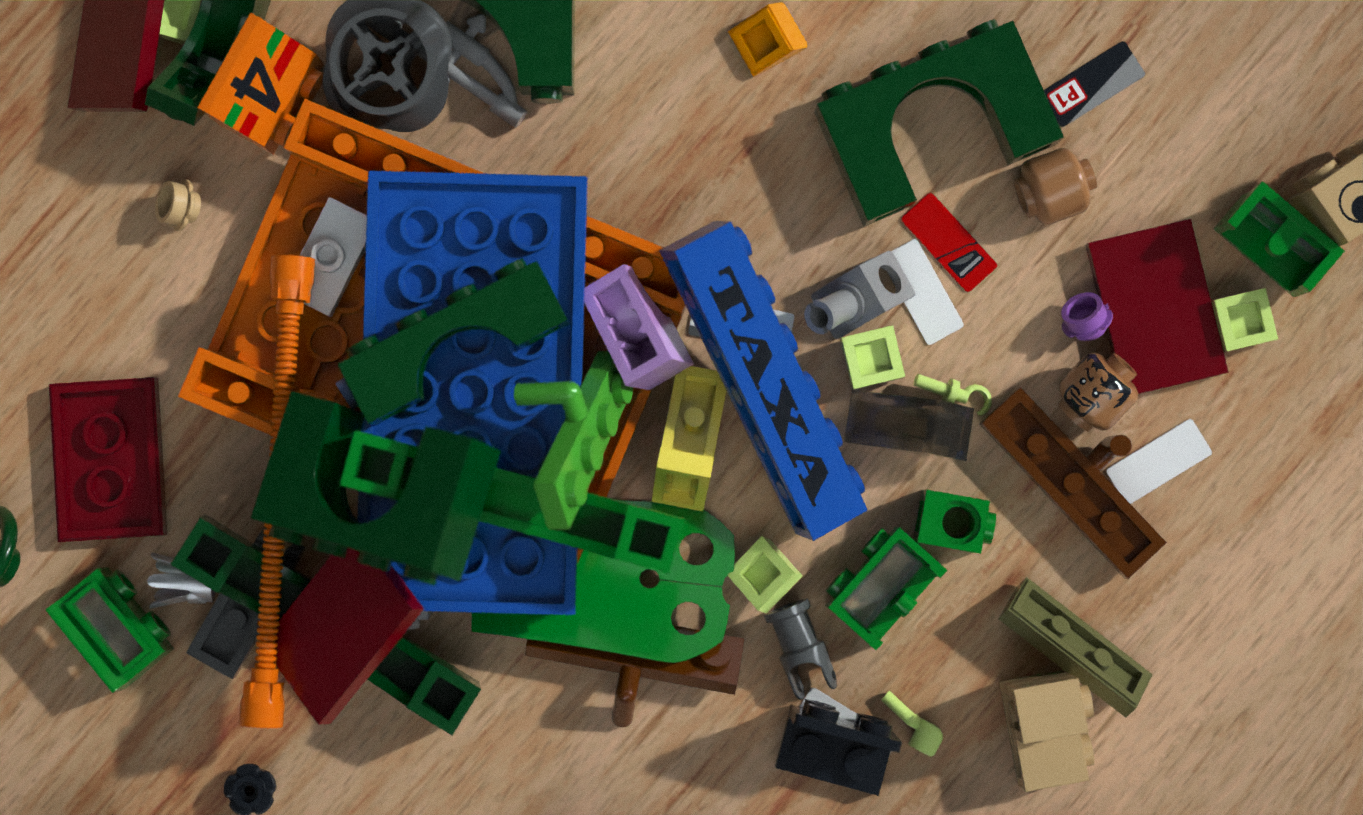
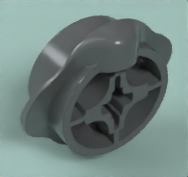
(352, 23)

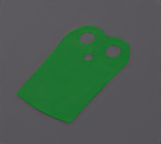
(623, 615)

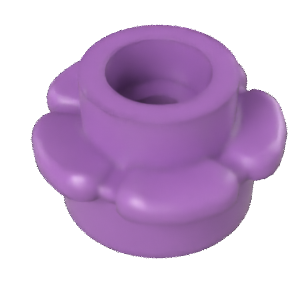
(1085, 317)

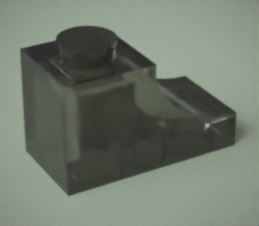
(909, 424)

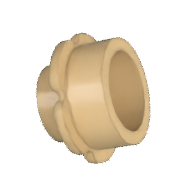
(177, 204)

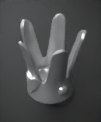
(177, 585)

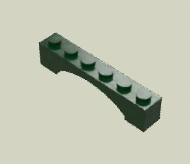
(407, 673)

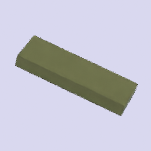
(1076, 647)

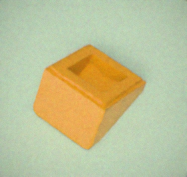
(768, 38)

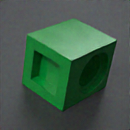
(930, 517)

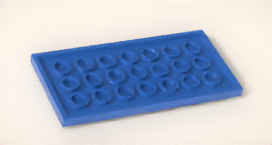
(422, 245)

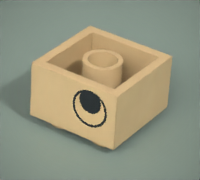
(1334, 195)

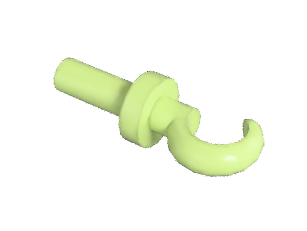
(952, 392)

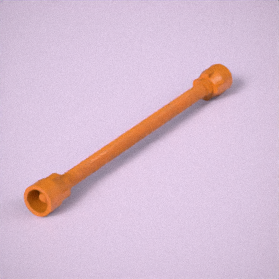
(262, 696)

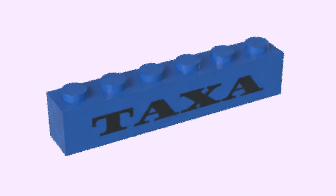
(764, 378)

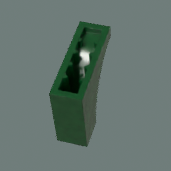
(541, 42)

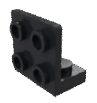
(835, 748)

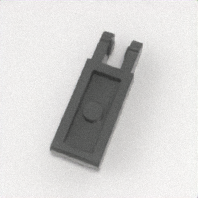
(232, 628)

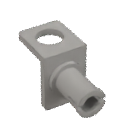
(857, 297)

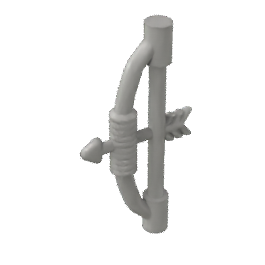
(463, 44)

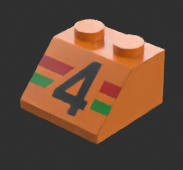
(262, 84)

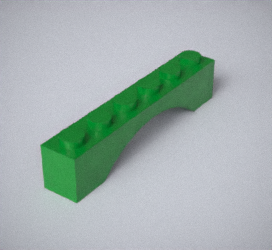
(600, 525)

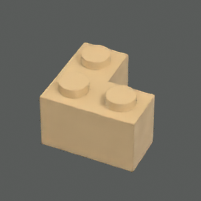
(1047, 728)

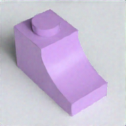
(635, 330)

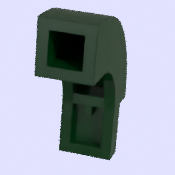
(189, 75)

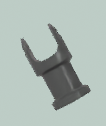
(799, 644)

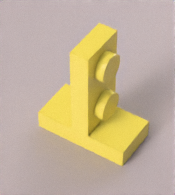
(689, 439)

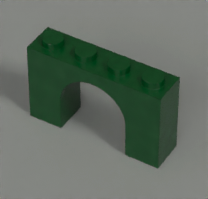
(986, 67)
(424, 530)

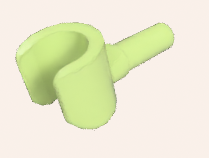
(926, 736)

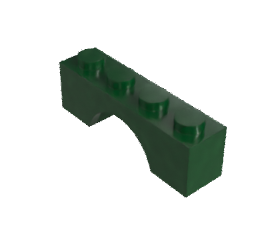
(390, 373)

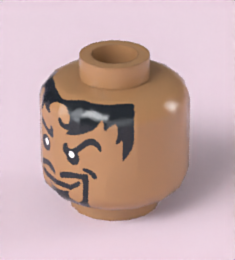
(1098, 391)

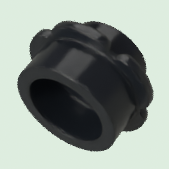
(264, 787)

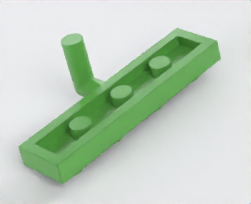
(579, 447)

